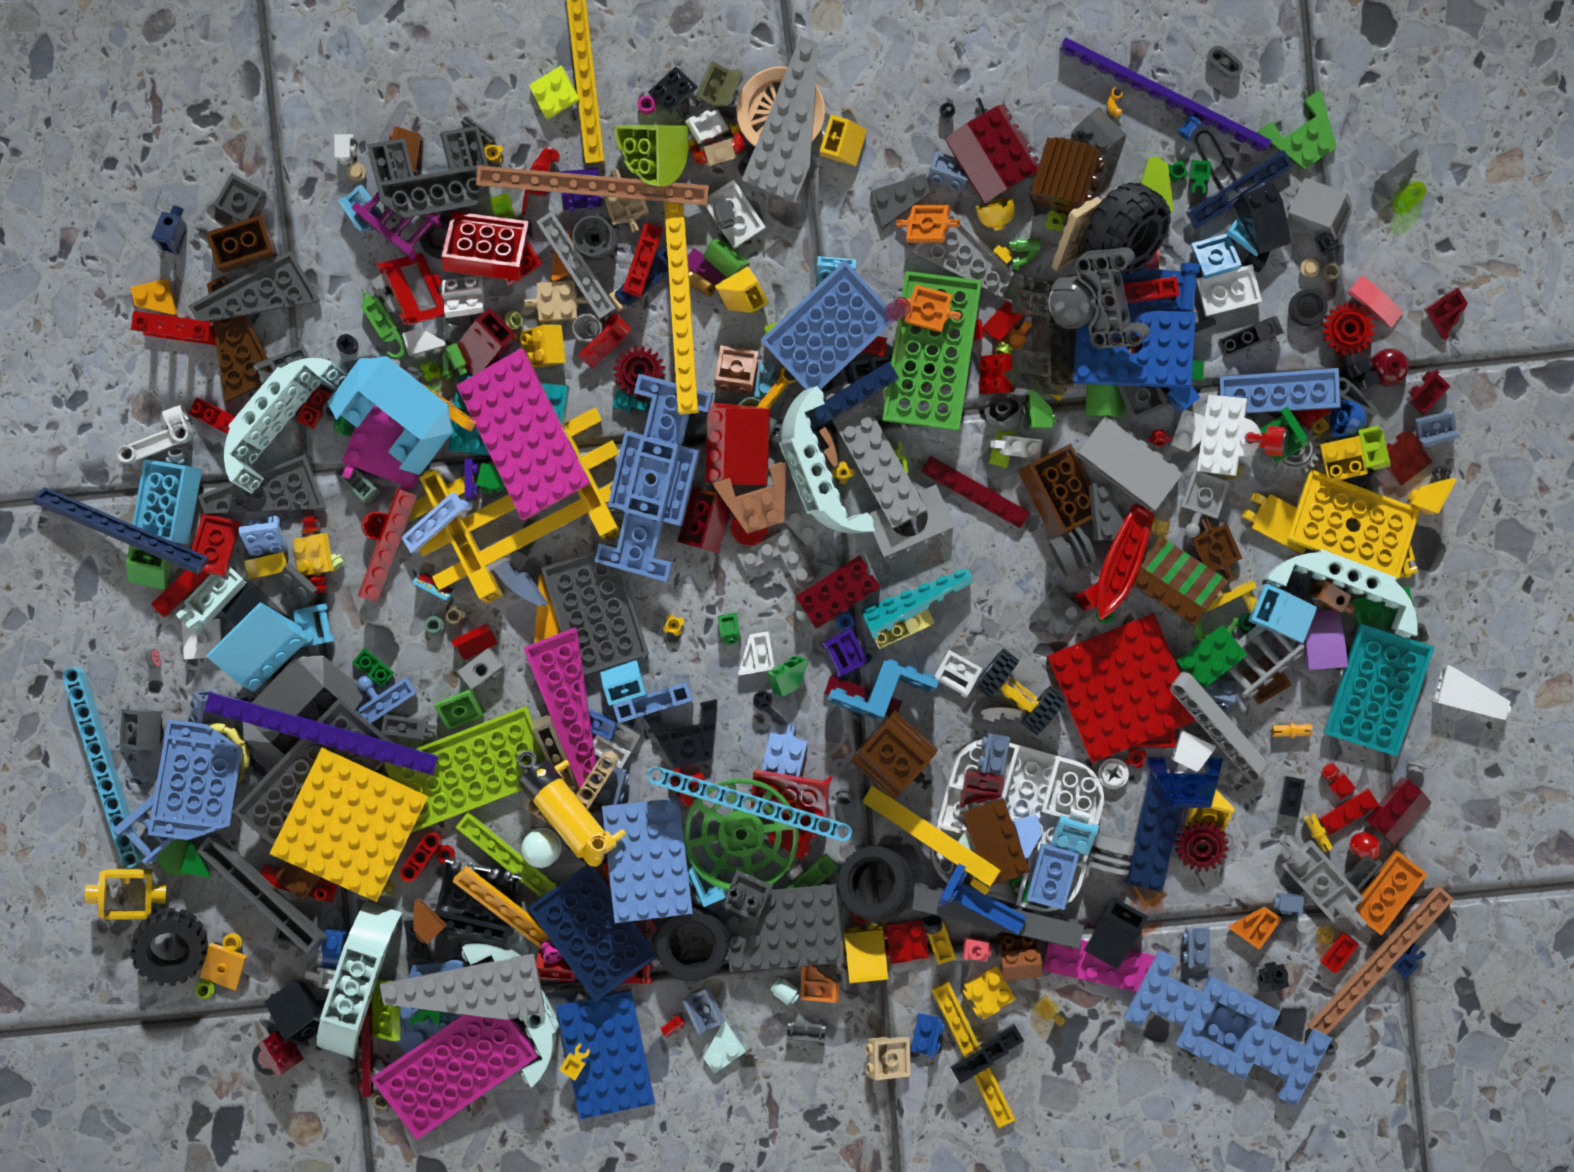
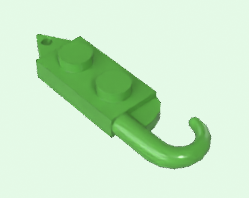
(383, 323)

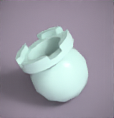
(541, 847)

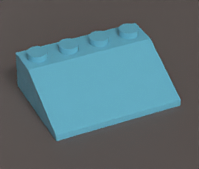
(167, 500)
(257, 647)

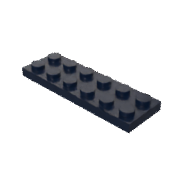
(1153, 839)

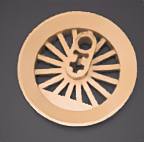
(752, 97)

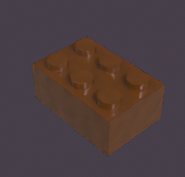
(241, 243)

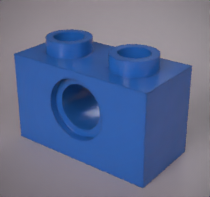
(1182, 397)

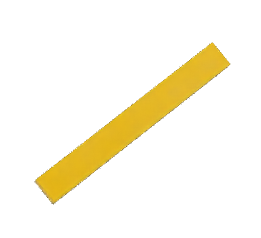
(931, 836)
(967, 1042)

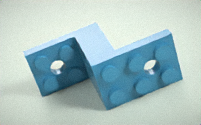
(883, 689)

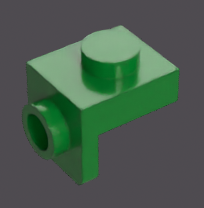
(343, 427)

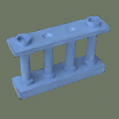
(125, 828)

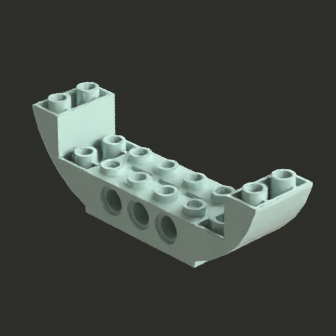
(269, 412)
(809, 468)
(1383, 585)
(356, 979)
(541, 1030)

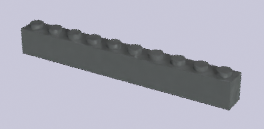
(1037, 927)

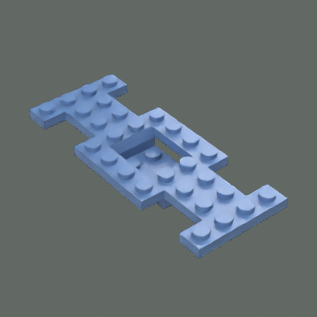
(1231, 1020)

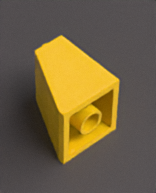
(865, 954)

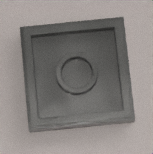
(239, 198)

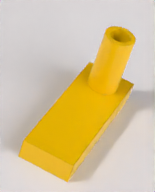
(1244, 589)

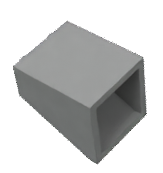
(1320, 207)

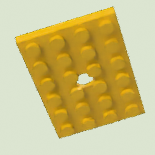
(1383, 523)

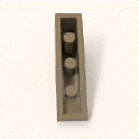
(552, 747)

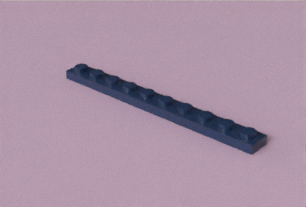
(121, 530)

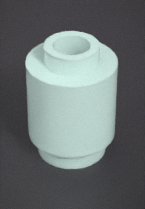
(784, 991)

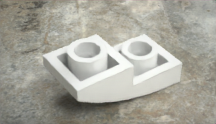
(995, 712)

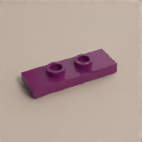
(705, 269)

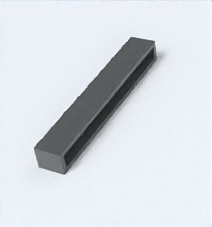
(262, 893)

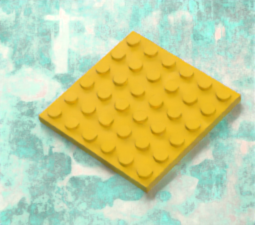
(348, 824)

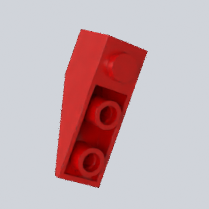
(211, 415)

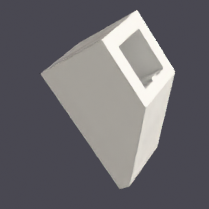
(422, 342)

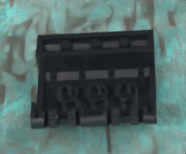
(465, 914)

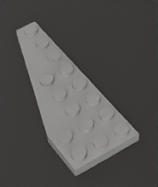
(490, 990)

